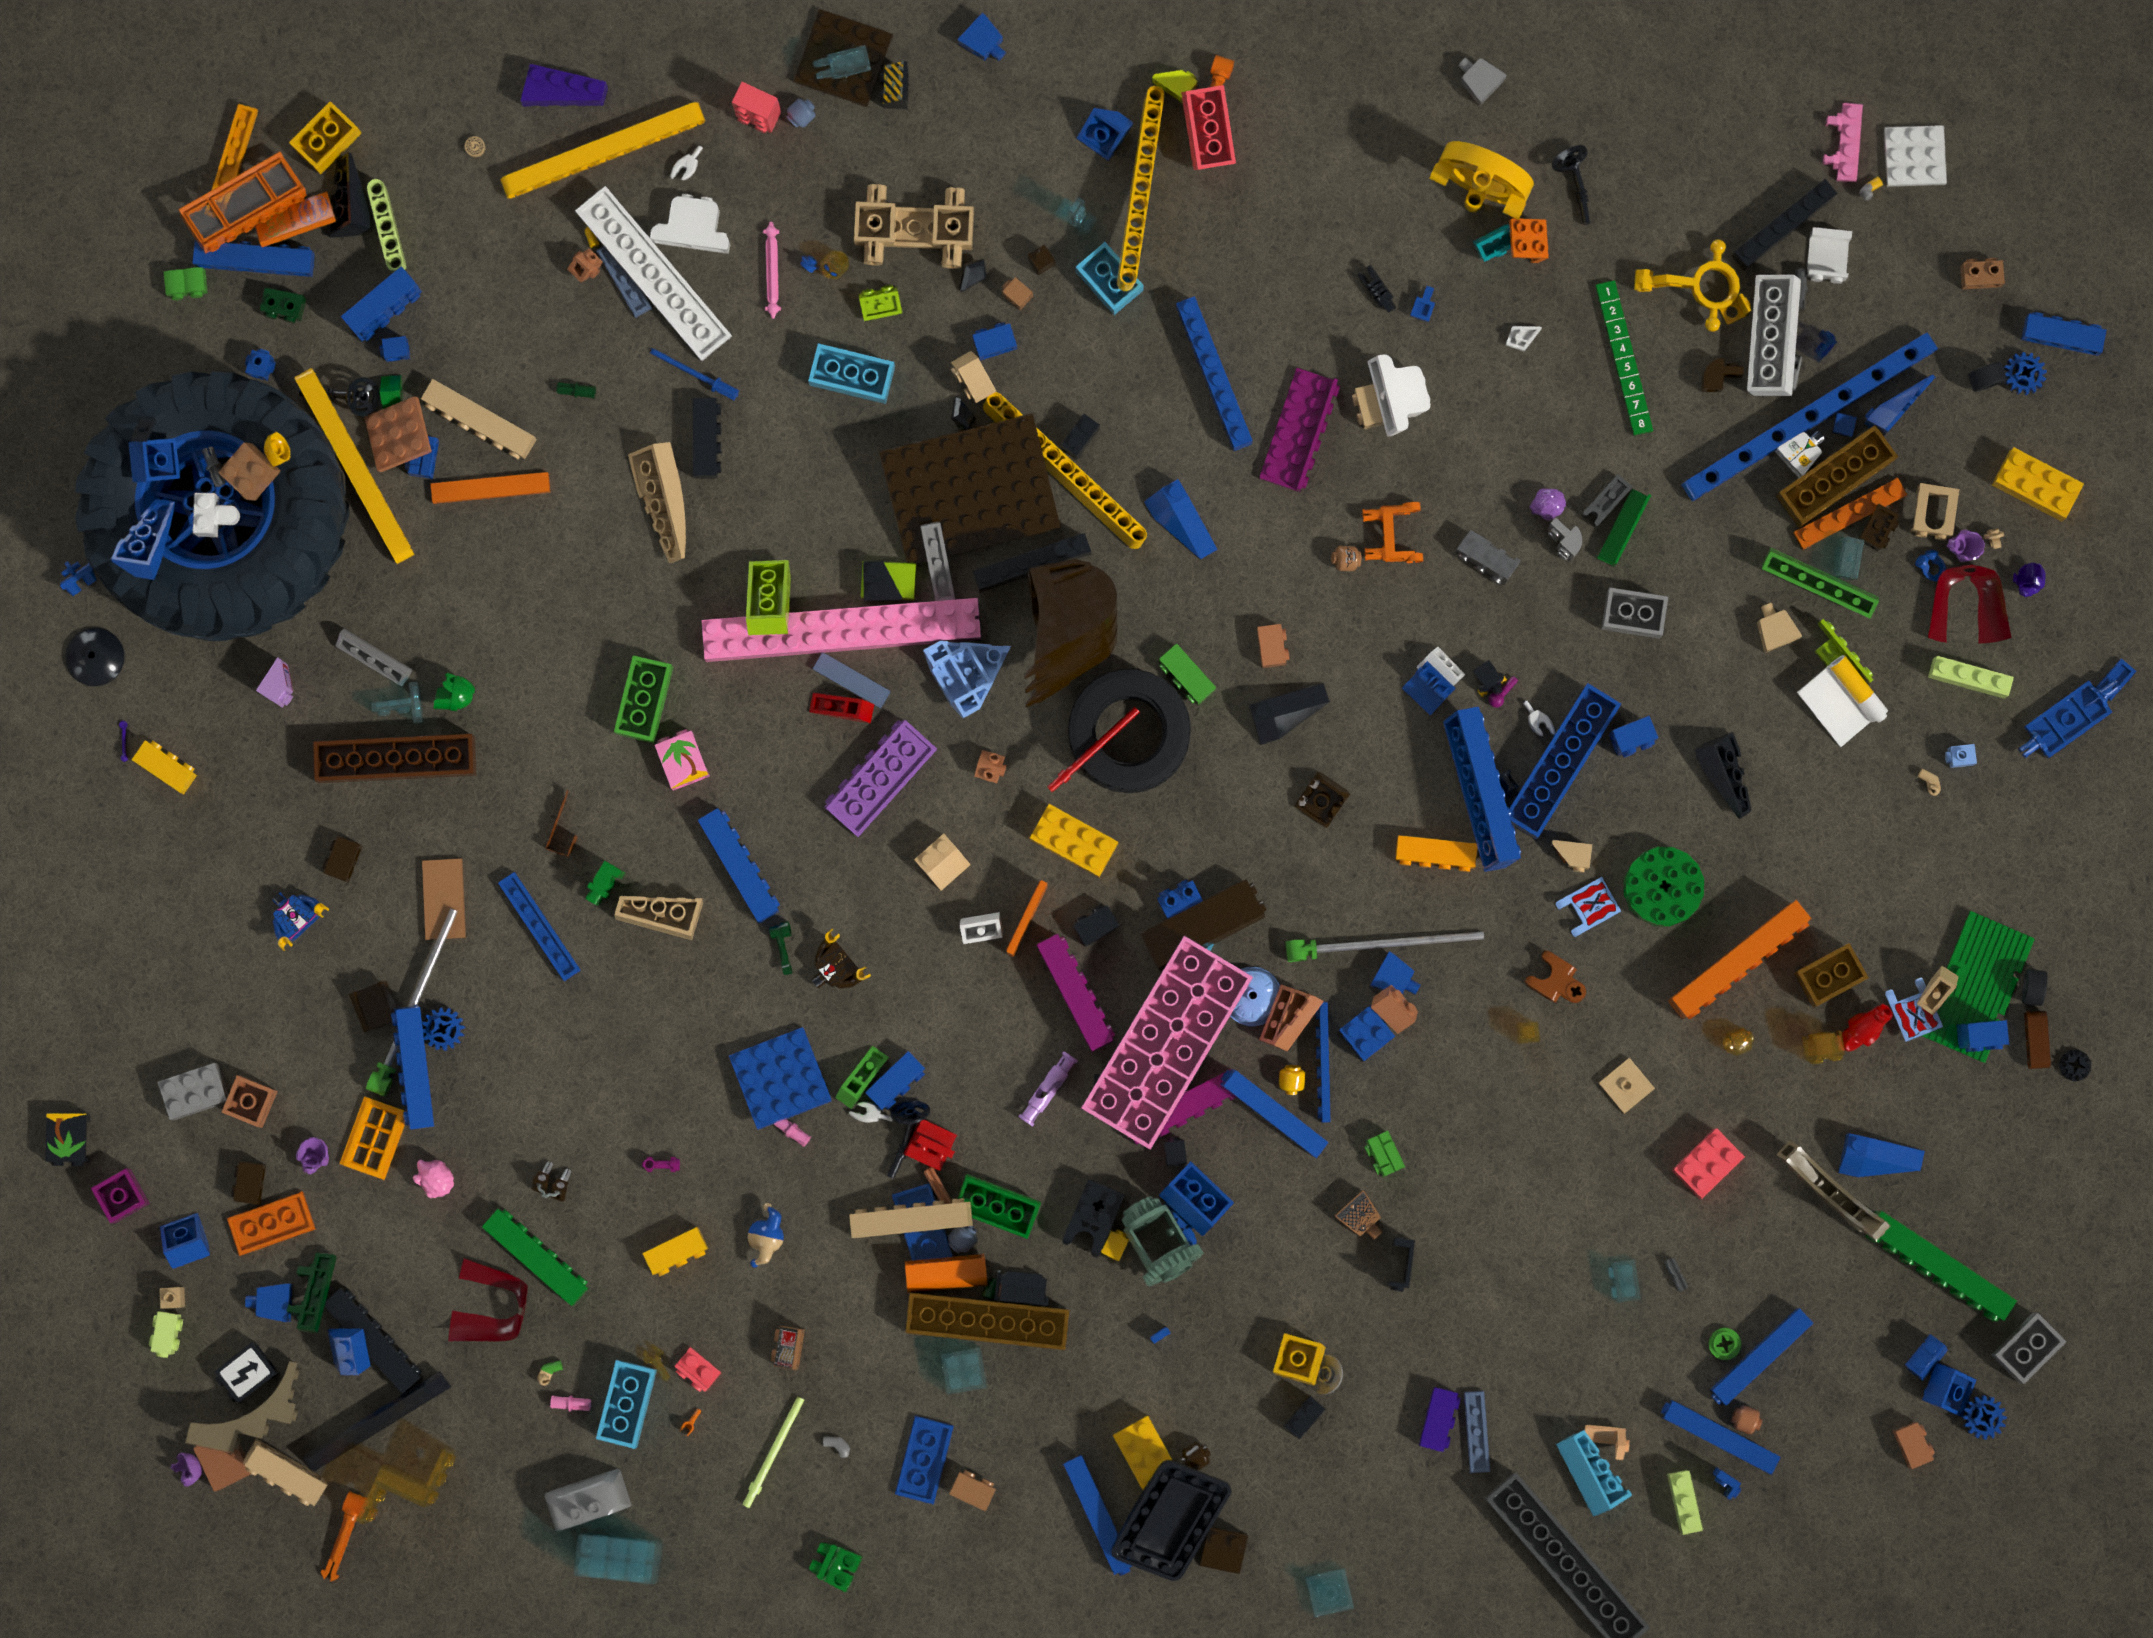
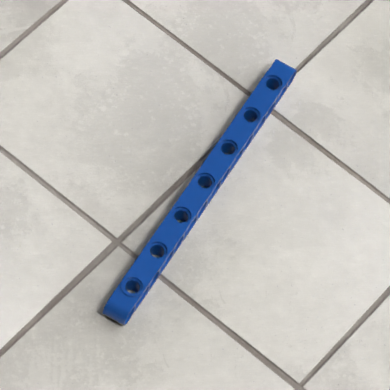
(1821, 409)

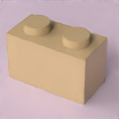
(1368, 406)

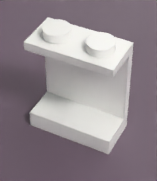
(1828, 255)

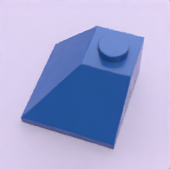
(1105, 131)

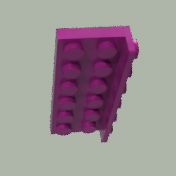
(1299, 430)

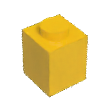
(1115, 1245)

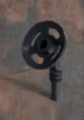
(1572, 163)
(357, 396)
(911, 1117)

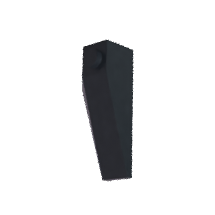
(349, 201)
(1282, 713)
(1721, 766)

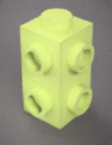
(165, 1333)

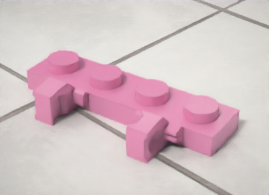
(1850, 128)

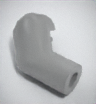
(839, 1444)

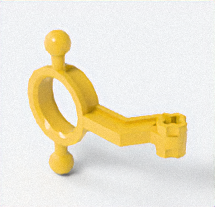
(1646, 281)

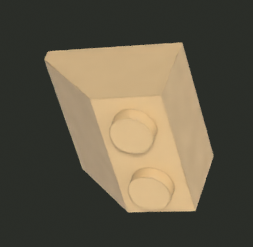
(942, 862)

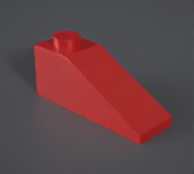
(842, 707)

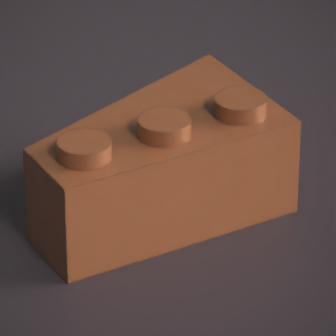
(1289, 1017)

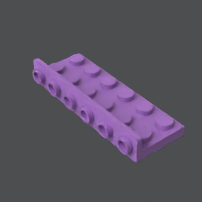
(879, 777)

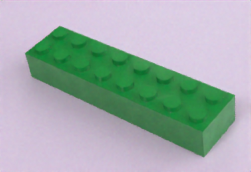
(1945, 1270)

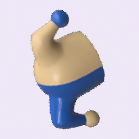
(766, 1236)

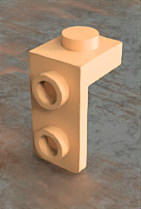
(1609, 1435)

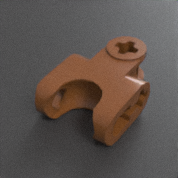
(1559, 982)

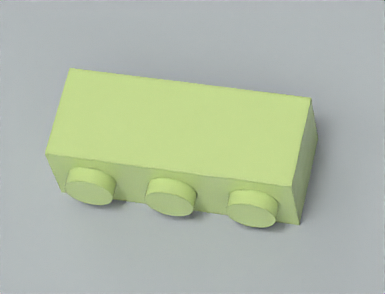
(1685, 1502)

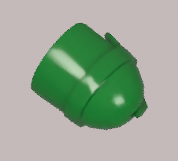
(455, 694)

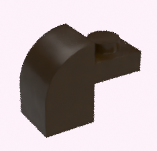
(1715, 372)

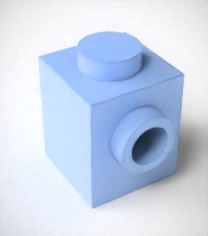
(1961, 756)

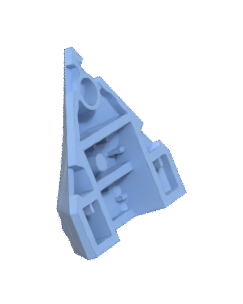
(965, 672)

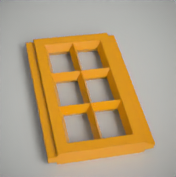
(357, 1131)

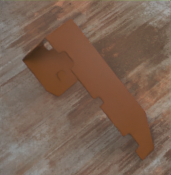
(553, 830)

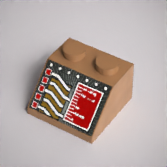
(788, 1347)

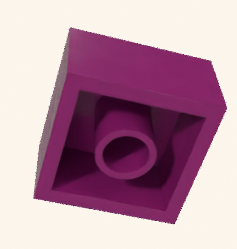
(120, 1195)

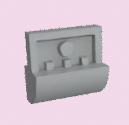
(1569, 540)

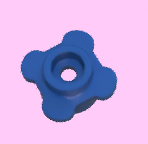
(809, 263)

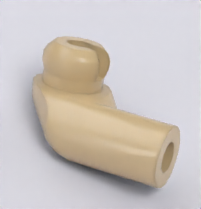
(1932, 782)

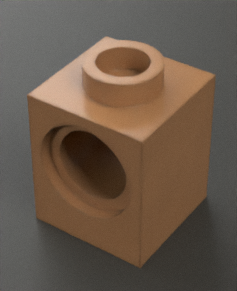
(1017, 293)

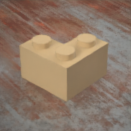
(973, 375)

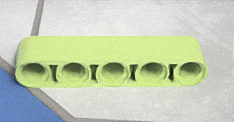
(382, 218)

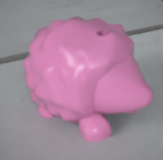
(434, 1178)

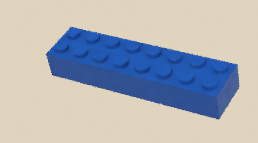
(1562, 760)
(1482, 789)

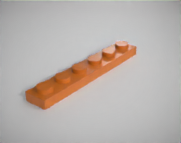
(1849, 514)

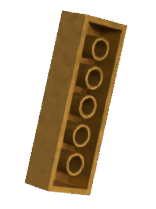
(1837, 476)

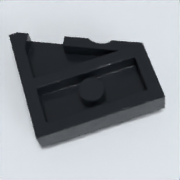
(879, 583)

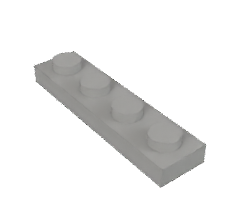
(937, 561)

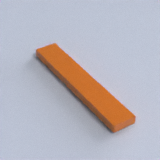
(490, 488)

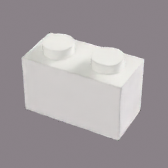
(981, 928)

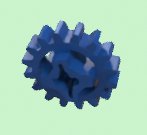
(2028, 381)
(432, 1034)
(1992, 1414)

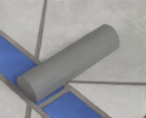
(373, 657)

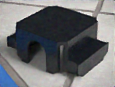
(1021, 1288)

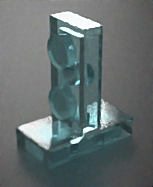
(1076, 215)
(403, 705)

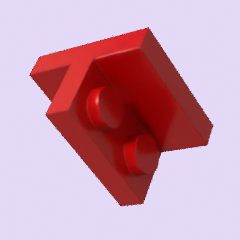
(930, 1145)

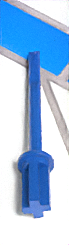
(718, 385)

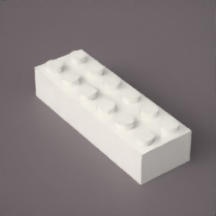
(1773, 335)

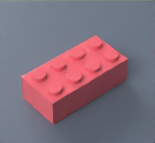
(1208, 127)

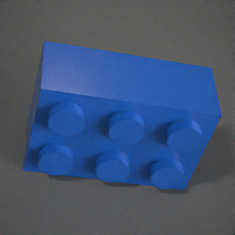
(1196, 1199)

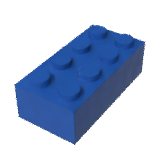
(382, 304)

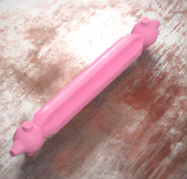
(772, 270)

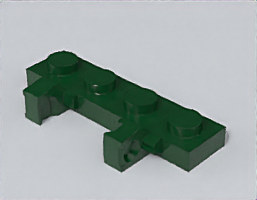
(319, 1280)

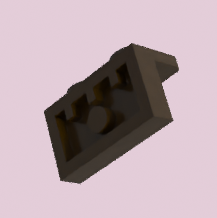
(1879, 527)

